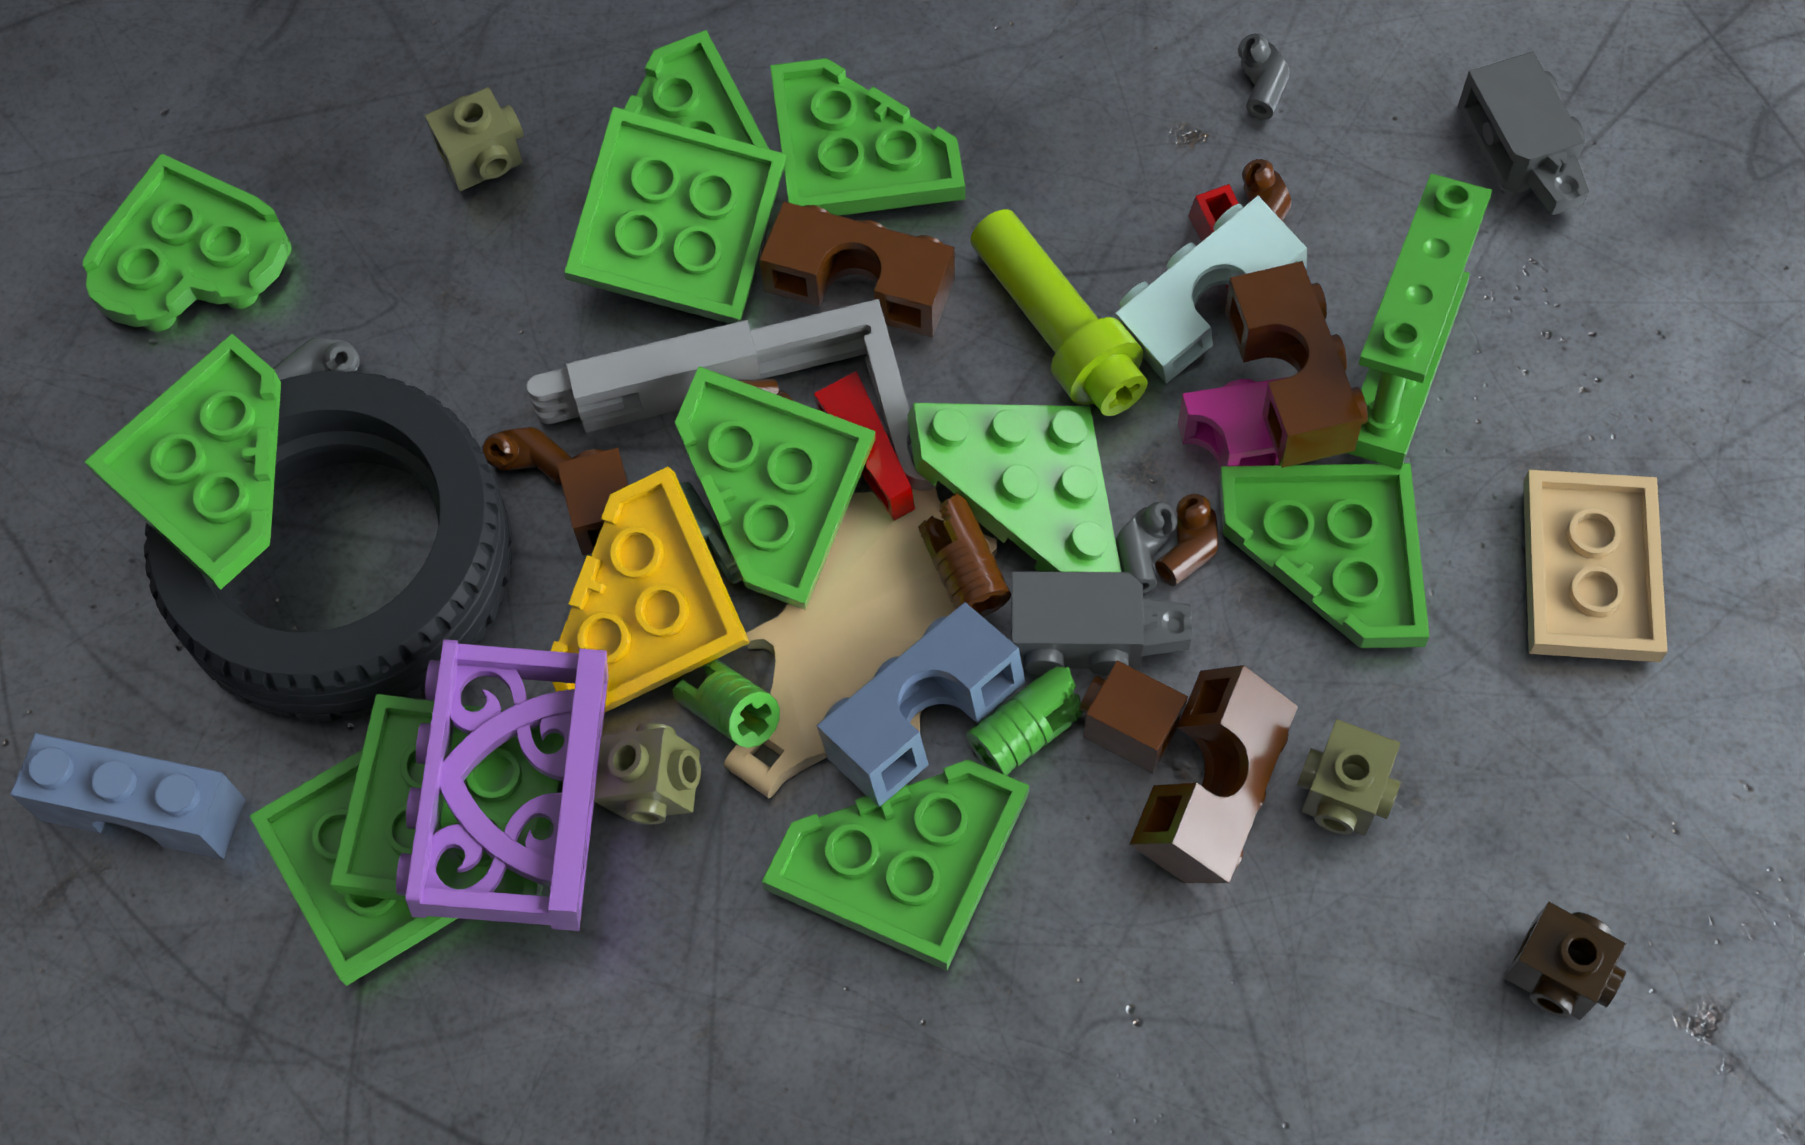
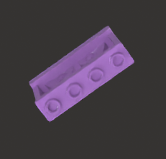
(552, 862)

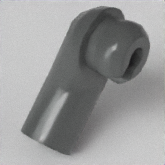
(1266, 71)

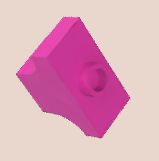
(1229, 423)

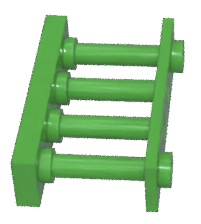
(1417, 316)

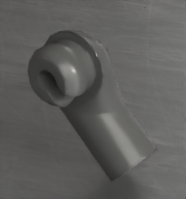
(319, 356)
(1142, 539)

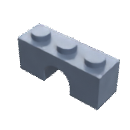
(954, 663)
(164, 799)

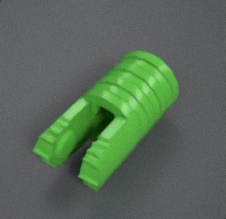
(731, 705)
(1026, 721)

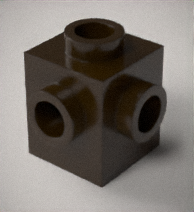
(1568, 962)

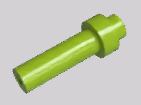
(1093, 356)

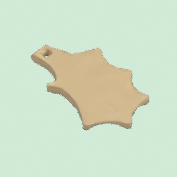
(865, 609)

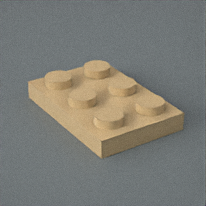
(1594, 566)

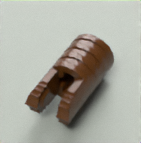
(964, 558)

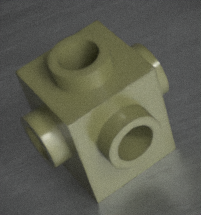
(476, 138)
(647, 774)
(1350, 779)

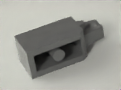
(1526, 131)
(1091, 621)

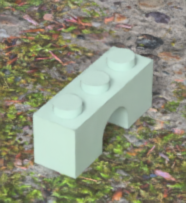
(1164, 312)

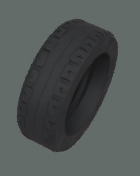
(453, 596)

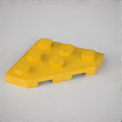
(650, 593)

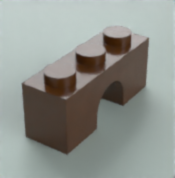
(816, 248)
(1284, 318)
(1241, 732)

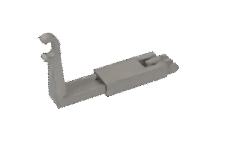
(658, 375)

